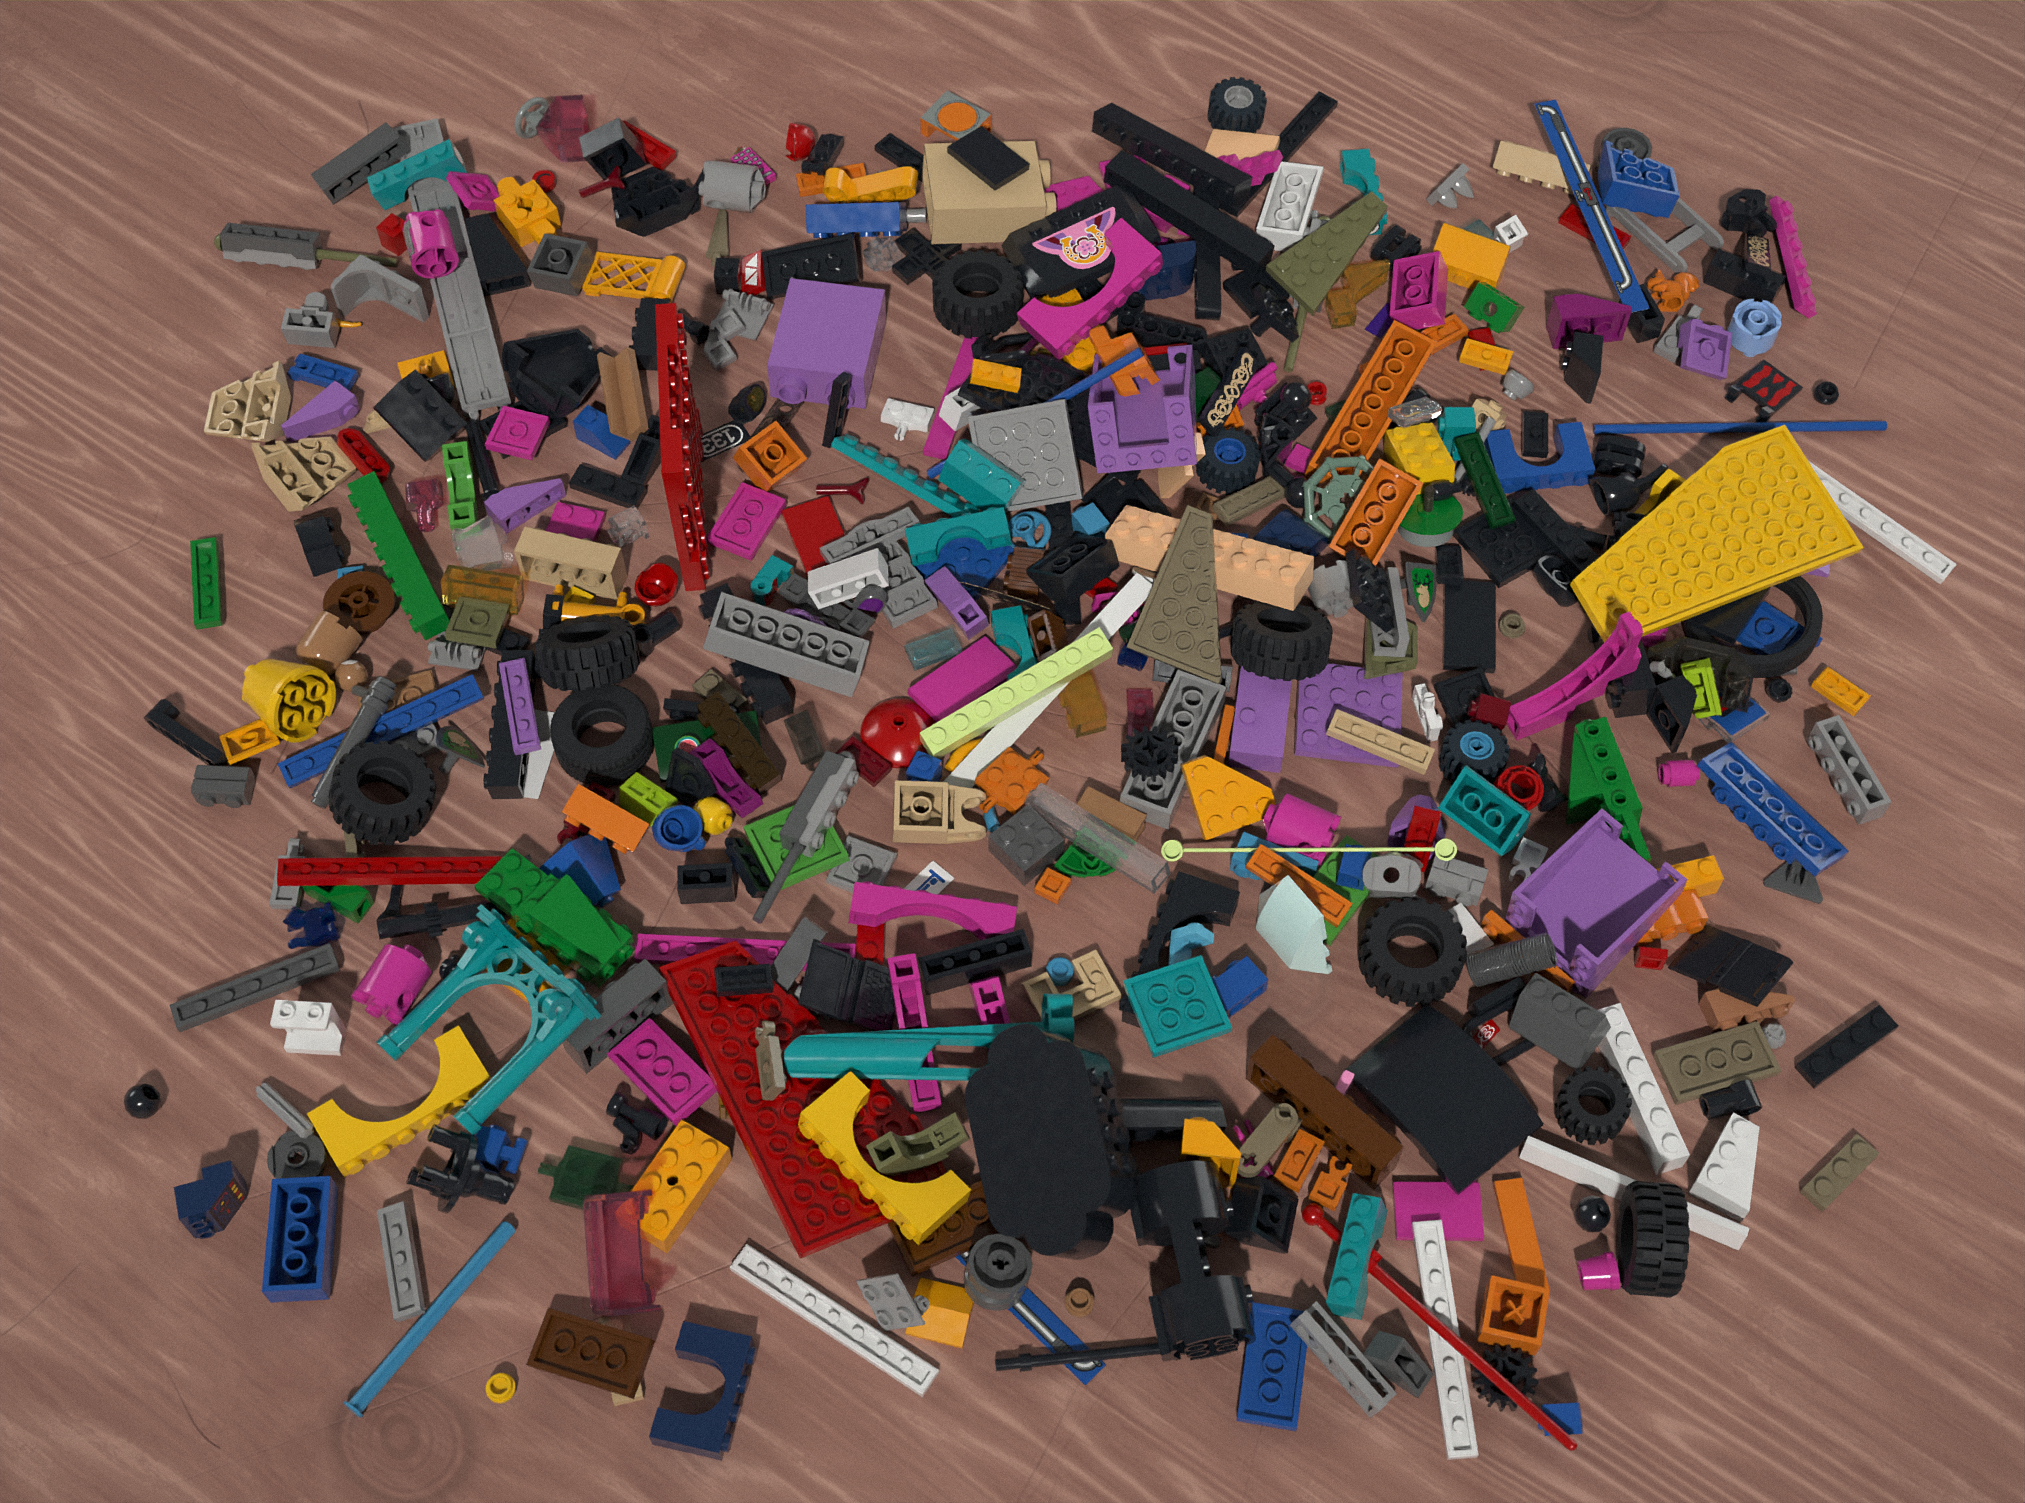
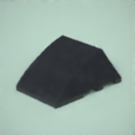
(652, 202)

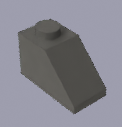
(1398, 1362)

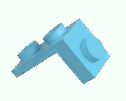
(1186, 939)

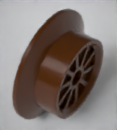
(360, 601)

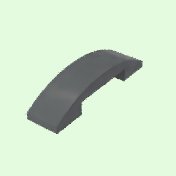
(834, 616)

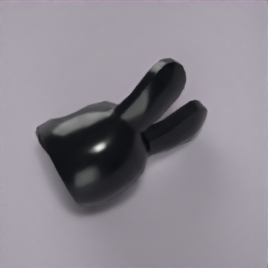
(1622, 491)

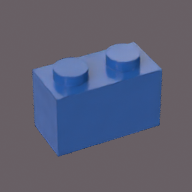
(1239, 985)

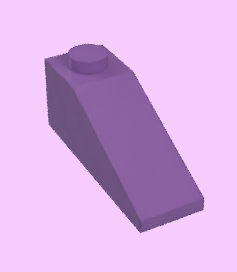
(324, 412)
(520, 503)

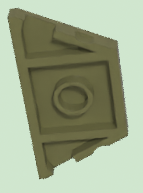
(1384, 665)

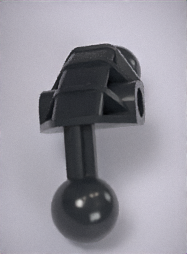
(1276, 441)

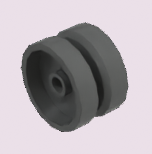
(1629, 139)
(997, 1272)

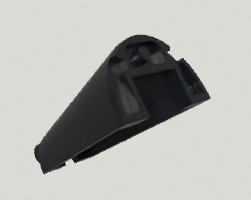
(552, 371)

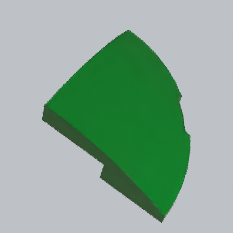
(1082, 864)

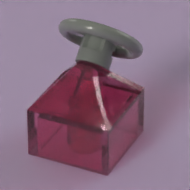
(556, 125)

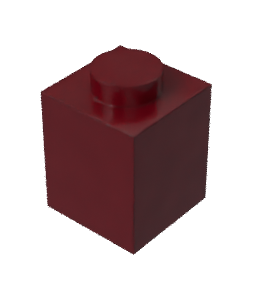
(1489, 710)

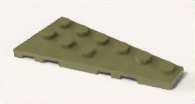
(1322, 257)

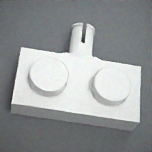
(906, 417)
(1424, 707)

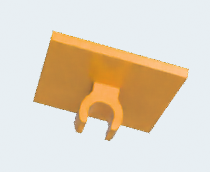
(429, 364)

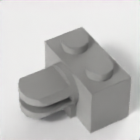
(311, 324)

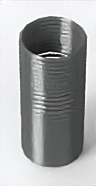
(1503, 961)

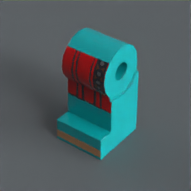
(769, 580)

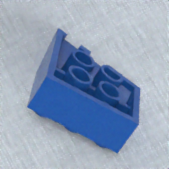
(1636, 183)

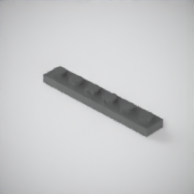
(254, 987)

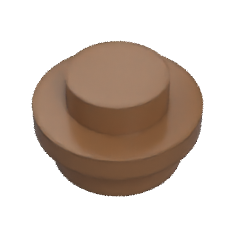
(1079, 1302)

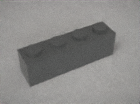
(358, 162)

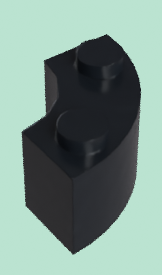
(318, 543)

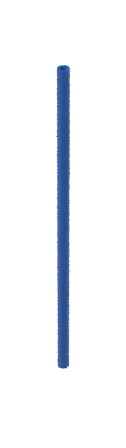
(1738, 427)

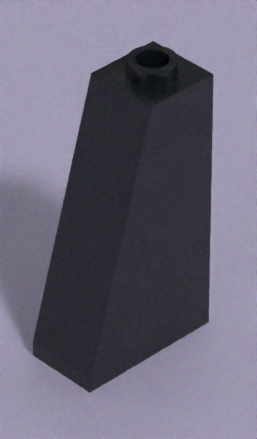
(495, 259)

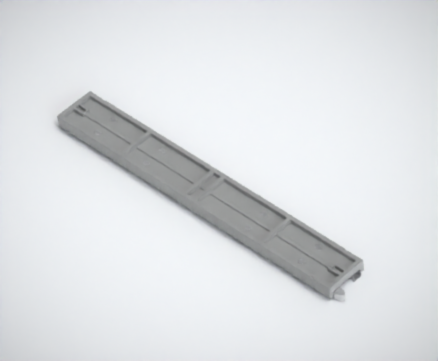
(458, 294)

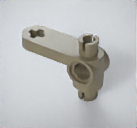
(1268, 1137)

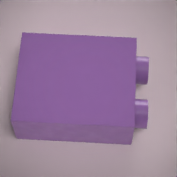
(820, 336)

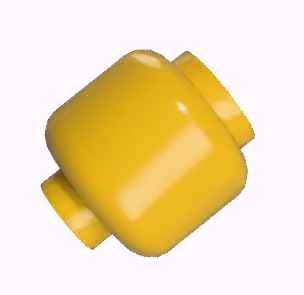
(714, 815)

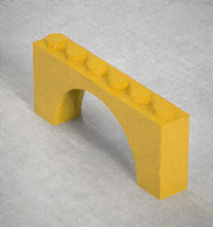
(358, 1142)
(913, 1206)

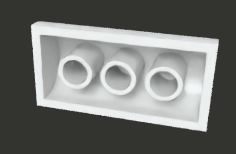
(1289, 204)

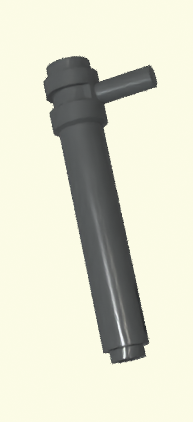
(373, 705)

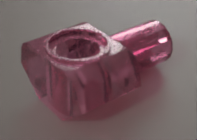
(424, 499)

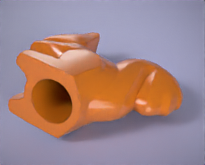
(1672, 292)

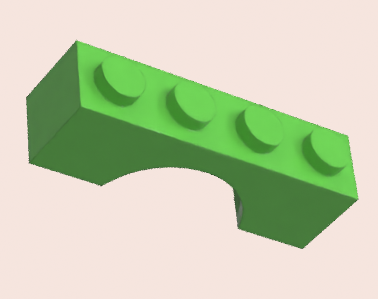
(461, 485)

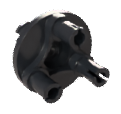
(463, 1173)

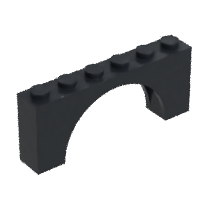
(1188, 902)

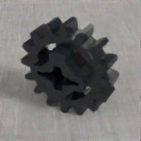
(1138, 758)
(1516, 1373)

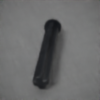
(481, 459)

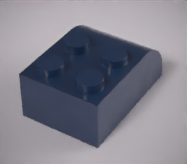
(1176, 272)
(1292, 533)

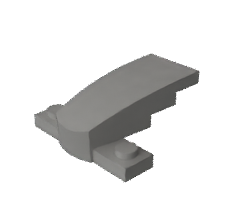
(906, 591)

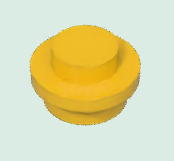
(500, 1388)

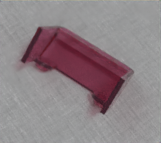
(616, 1253)

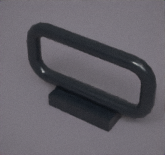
(987, 350)
(1492, 1006)

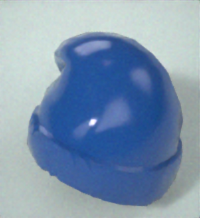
(679, 829)

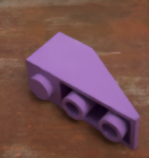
(957, 602)

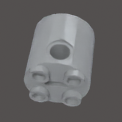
(732, 186)

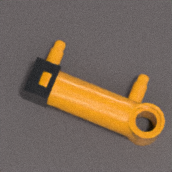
(558, 610)

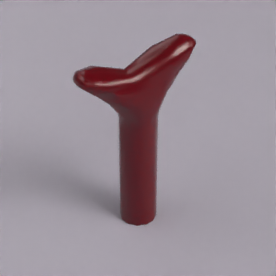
(611, 182)
(854, 490)

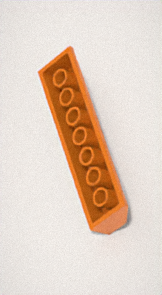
(1381, 386)

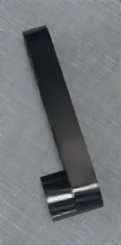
(163, 718)

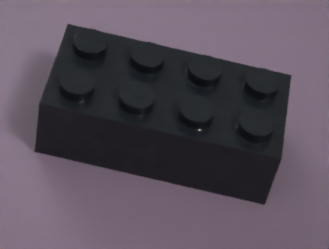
(1632, 692)

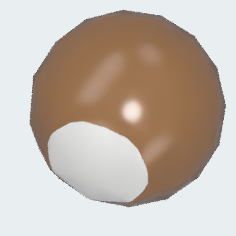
(350, 674)

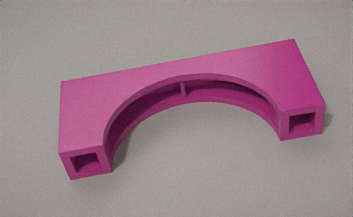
(1065, 327)

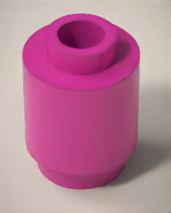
(1678, 773)

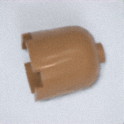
(327, 643)

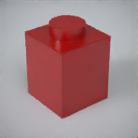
(391, 234)

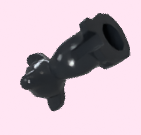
(1551, 793)

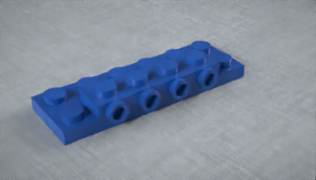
(1770, 811)

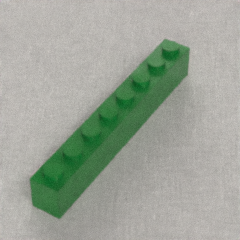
(399, 555)

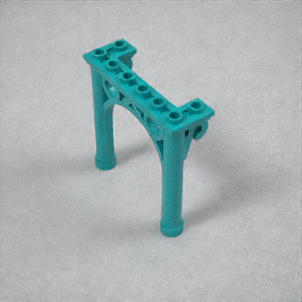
(558, 1008)

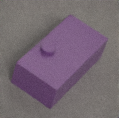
(1259, 723)

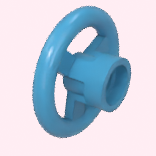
(1024, 527)

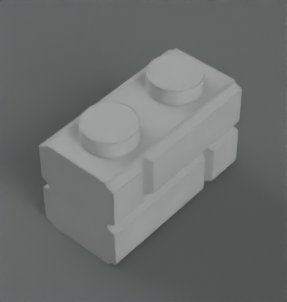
(1456, 880)

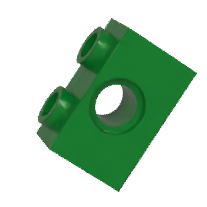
(1507, 308)

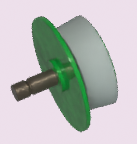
(1430, 521)

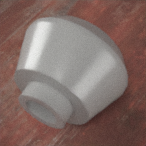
(1517, 385)

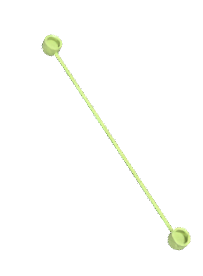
(1444, 849)

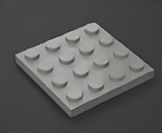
(1037, 447)

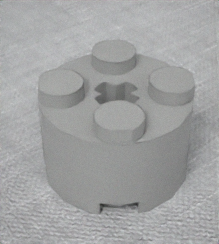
(1331, 589)

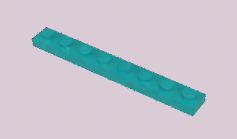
(903, 477)

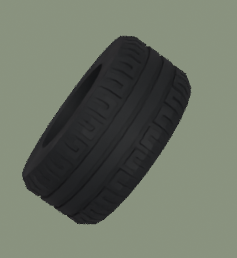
(609, 763)

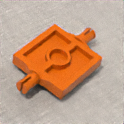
(1010, 780)

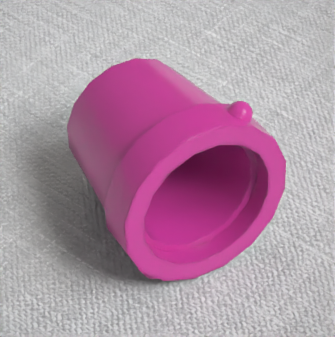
(1599, 1272)

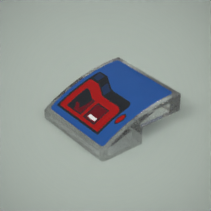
(1735, 723)

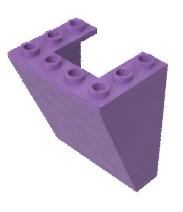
(1148, 427)
(1593, 901)

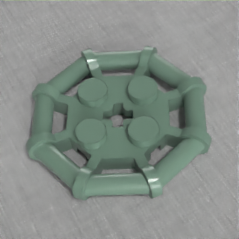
(1333, 491)

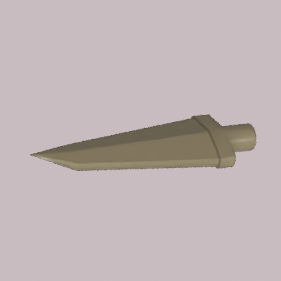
(719, 240)

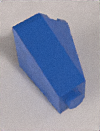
(589, 866)

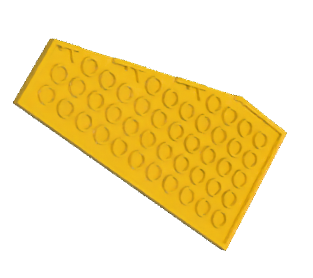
(1718, 537)

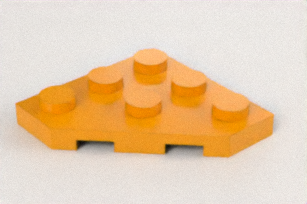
(1223, 796)

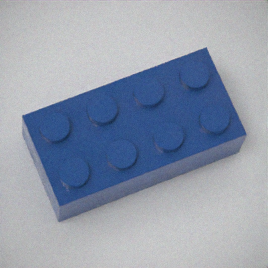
(856, 217)
(300, 1239)

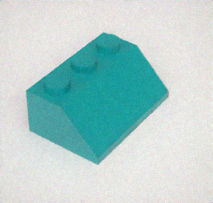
(980, 477)
(1485, 811)

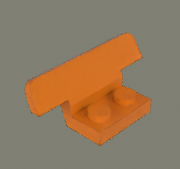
(1113, 349)

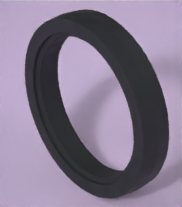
(1795, 655)

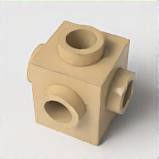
(1489, 409)

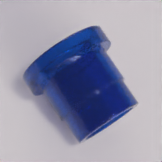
(1131, 658)

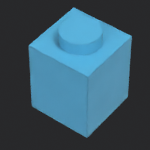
(1089, 521)

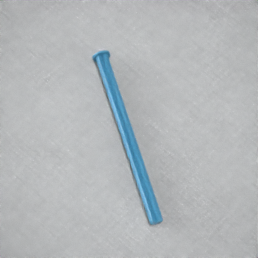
(430, 1319)

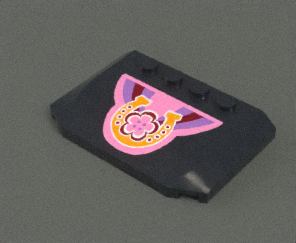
(1071, 245)

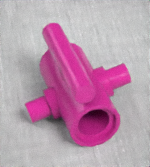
(1259, 383)

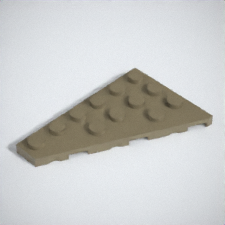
(1182, 608)

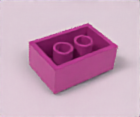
(1419, 291)

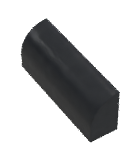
(1164, 1116)

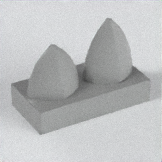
(1458, 183)

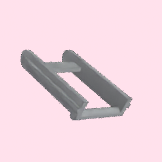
(1669, 251)

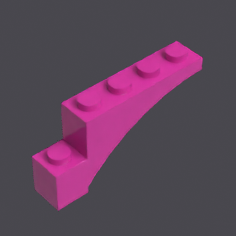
(911, 1015)

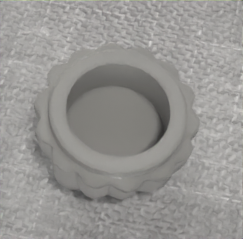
(1774, 1034)

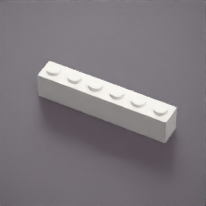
(1648, 1108)

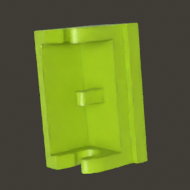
(1702, 677)
(644, 798)

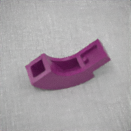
(727, 782)

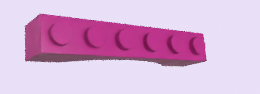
(878, 904)

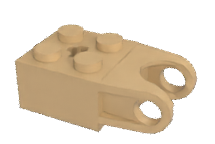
(941, 815)

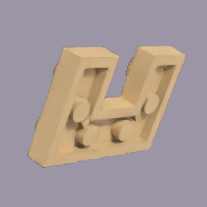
(1094, 993)

